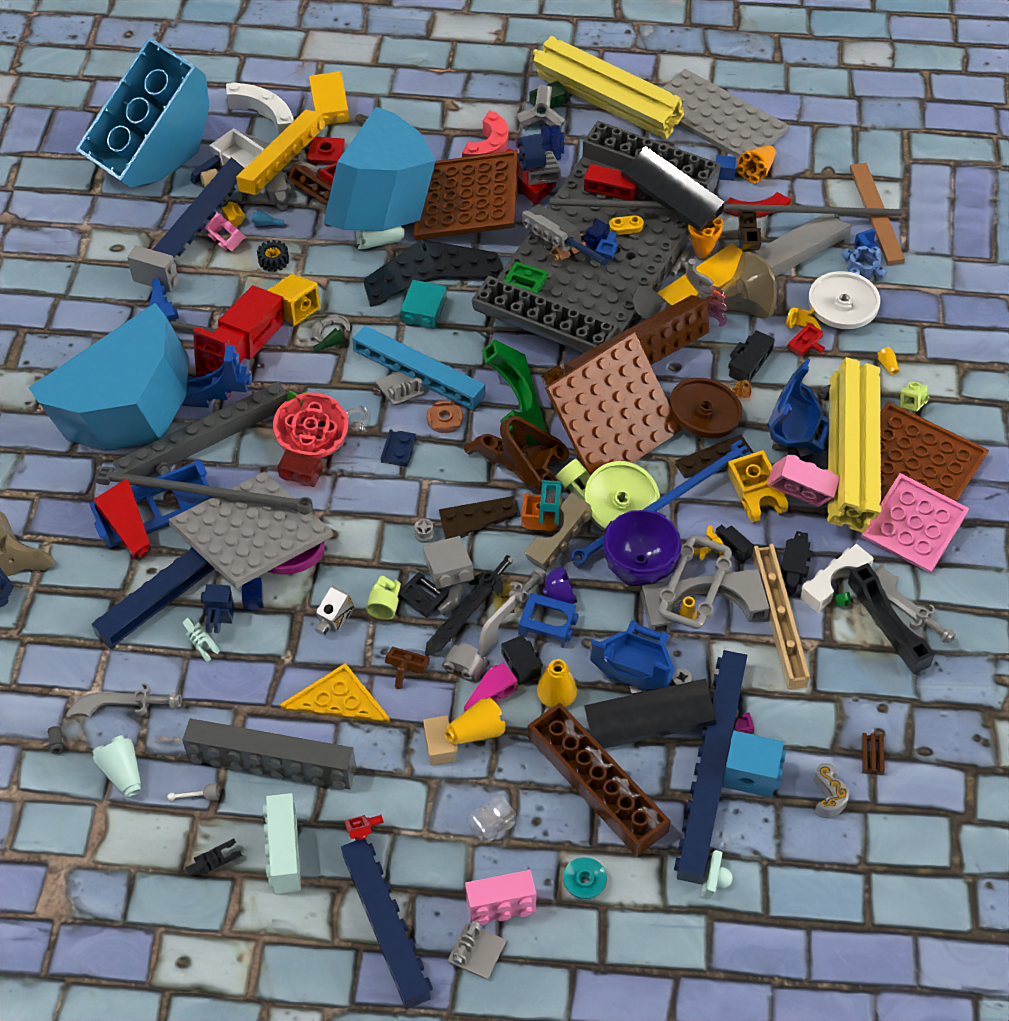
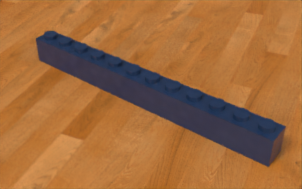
(710, 769)

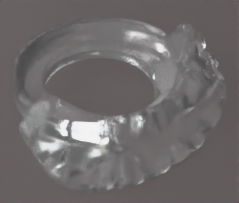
(360, 425)

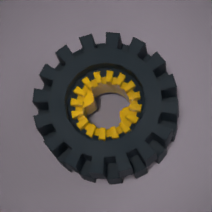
(273, 249)

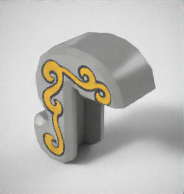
(833, 788)

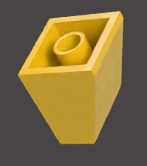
(329, 97)
(299, 297)

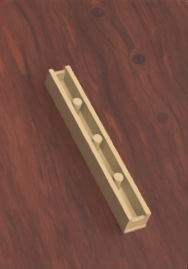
(781, 619)

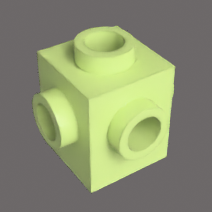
(914, 396)

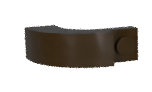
(748, 233)

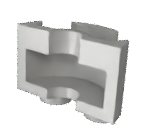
(466, 660)

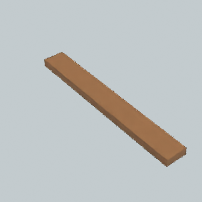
(881, 223)

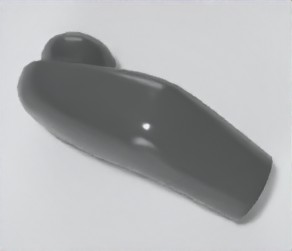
(453, 599)

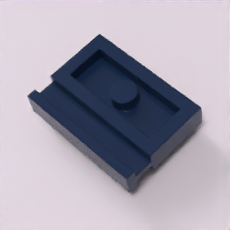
(398, 448)

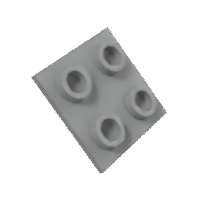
(400, 387)
(476, 950)

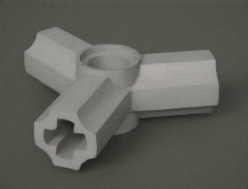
(542, 101)

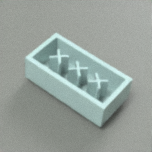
(282, 844)

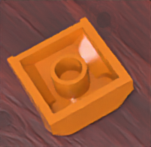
(531, 511)

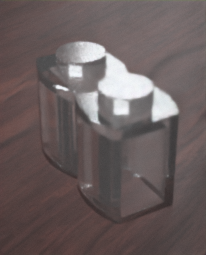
(492, 818)

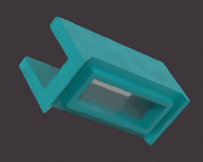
(550, 499)

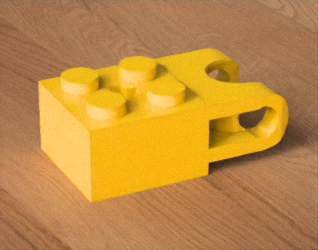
(750, 480)

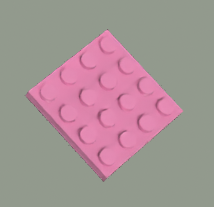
(915, 523)

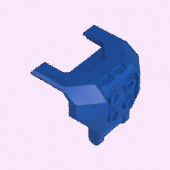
(798, 415)
(634, 658)

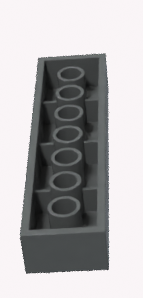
(269, 754)

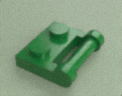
(527, 275)

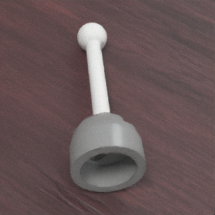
(210, 792)

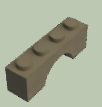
(545, 551)

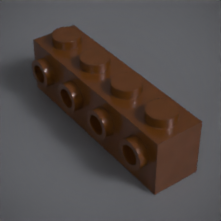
(311, 182)

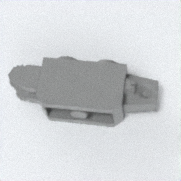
(278, 191)

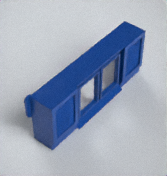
(191, 473)

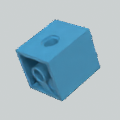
(754, 764)

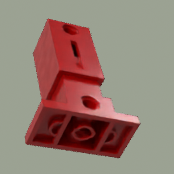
(245, 325)

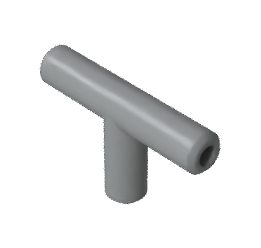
(680, 263)

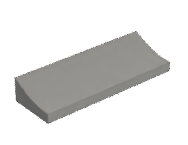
(804, 242)

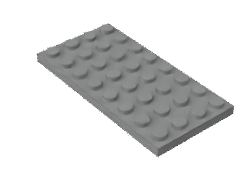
(723, 116)

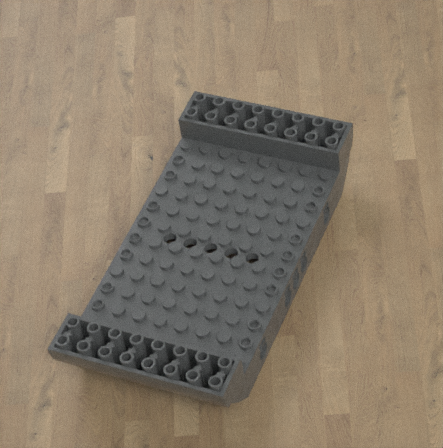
(581, 298)

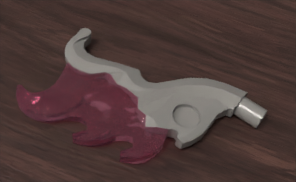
(707, 291)

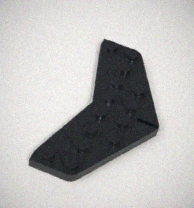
(435, 263)

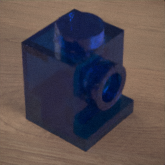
(596, 232)
(253, 594)

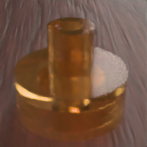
(742, 389)

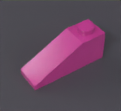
(496, 684)

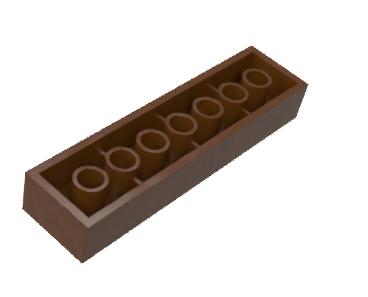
(598, 779)

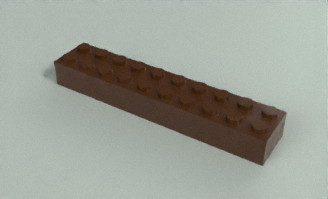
(662, 332)

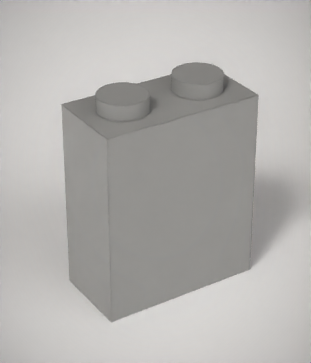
(150, 264)
(448, 562)

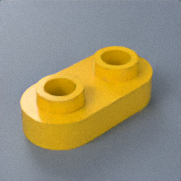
(626, 225)

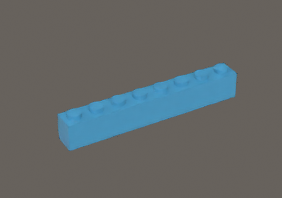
(414, 364)

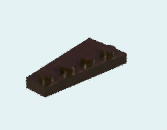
(476, 516)

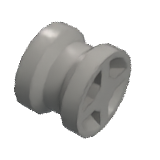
(420, 527)
(680, 674)

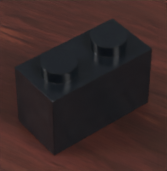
(521, 659)

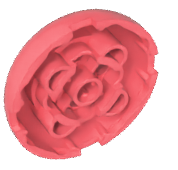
(315, 409)

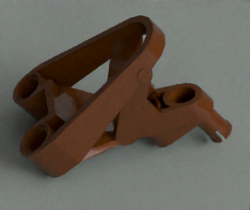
(510, 449)

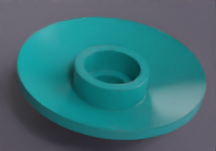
(585, 869)

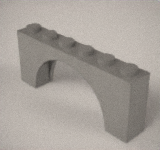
(740, 587)

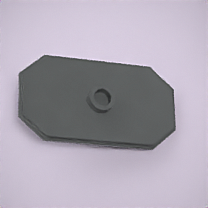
(648, 302)

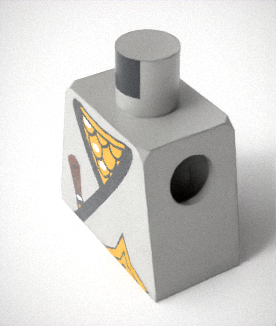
(334, 610)

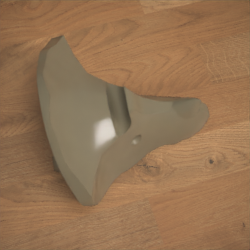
(751, 287)
(17, 556)

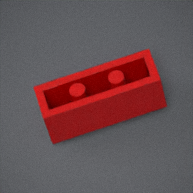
(609, 183)

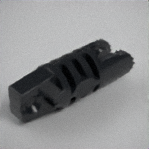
(212, 859)

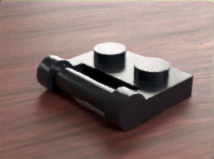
(419, 598)

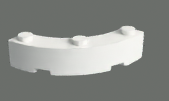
(257, 98)

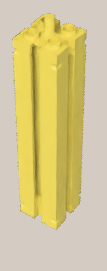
(609, 87)
(855, 444)

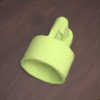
(570, 474)
(381, 602)

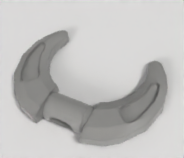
(335, 319)

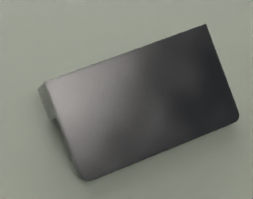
(740, 546)

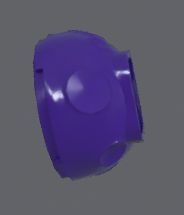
(641, 537)

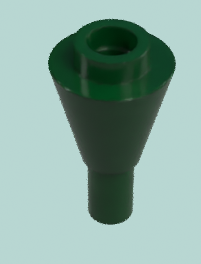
(334, 338)

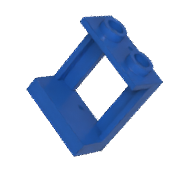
(561, 633)

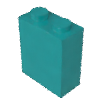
(423, 304)

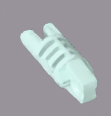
(200, 638)

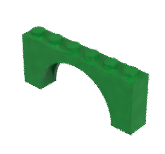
(515, 371)

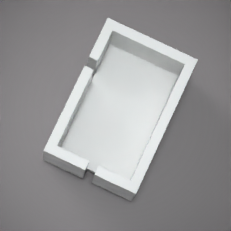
(237, 146)

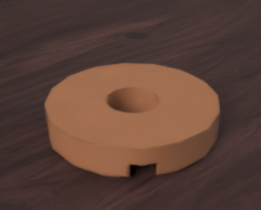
(446, 425)

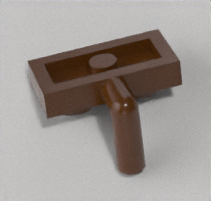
(406, 660)

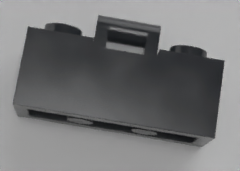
(754, 354)

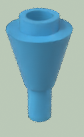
(263, 219)

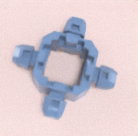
(871, 256)

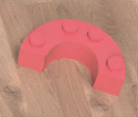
(496, 131)

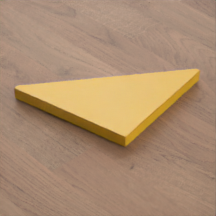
(337, 695)

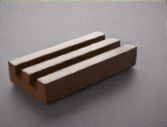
(872, 738)

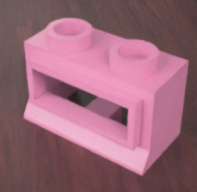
(214, 227)

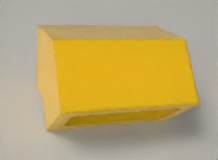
(233, 213)

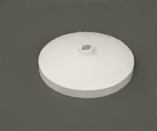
(844, 300)

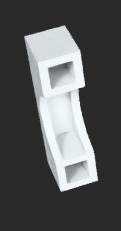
(818, 591)

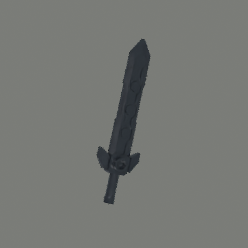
(485, 584)

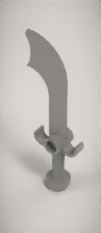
(519, 594)
(921, 615)
(89, 703)

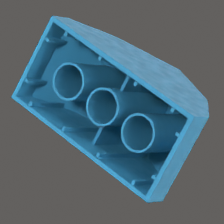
(150, 118)
(381, 176)
(119, 387)

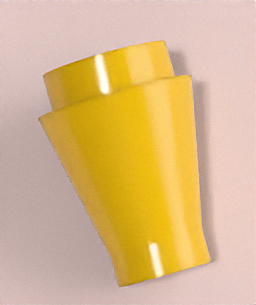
(888, 360)
(688, 608)

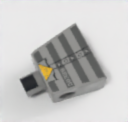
(549, 174)

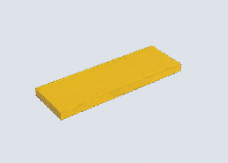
(718, 268)

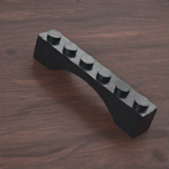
(909, 646)

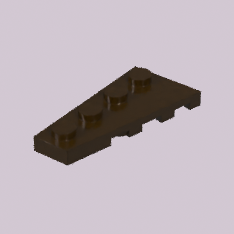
(696, 462)

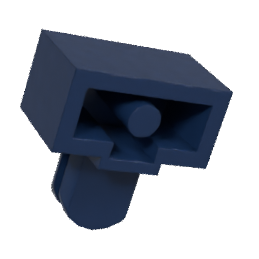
(218, 606)

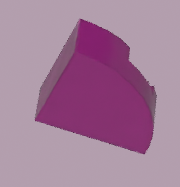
(744, 724)

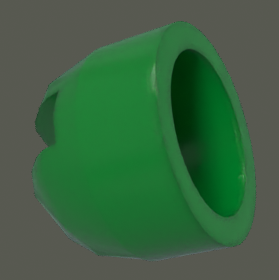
(842, 599)

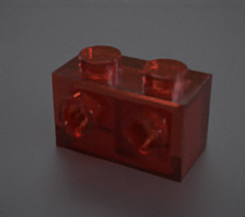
(300, 468)

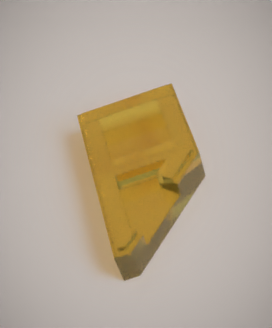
(503, 596)

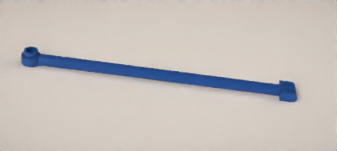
(670, 496)

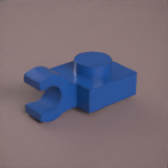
(608, 247)

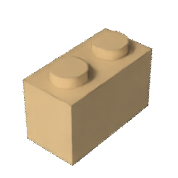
(438, 746)

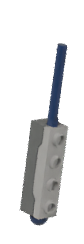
(557, 231)

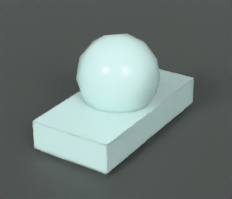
(715, 875)

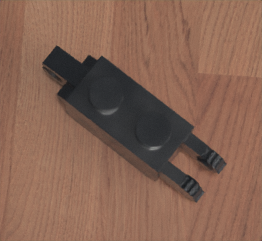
(794, 561)

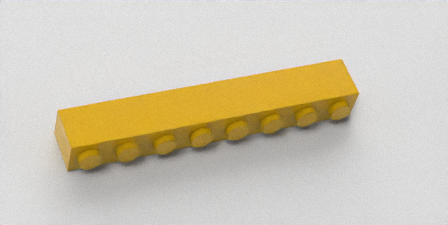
(280, 152)

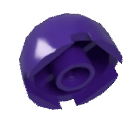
(559, 586)

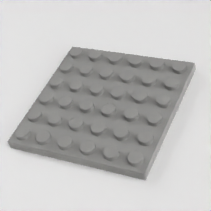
(247, 536)

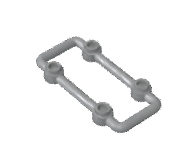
(704, 609)

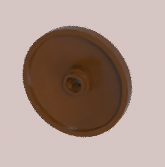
(705, 407)

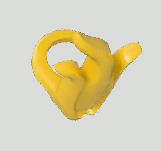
(801, 317)

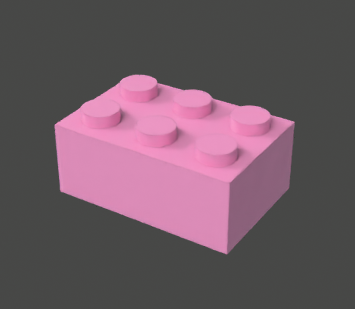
(803, 480)
(501, 897)

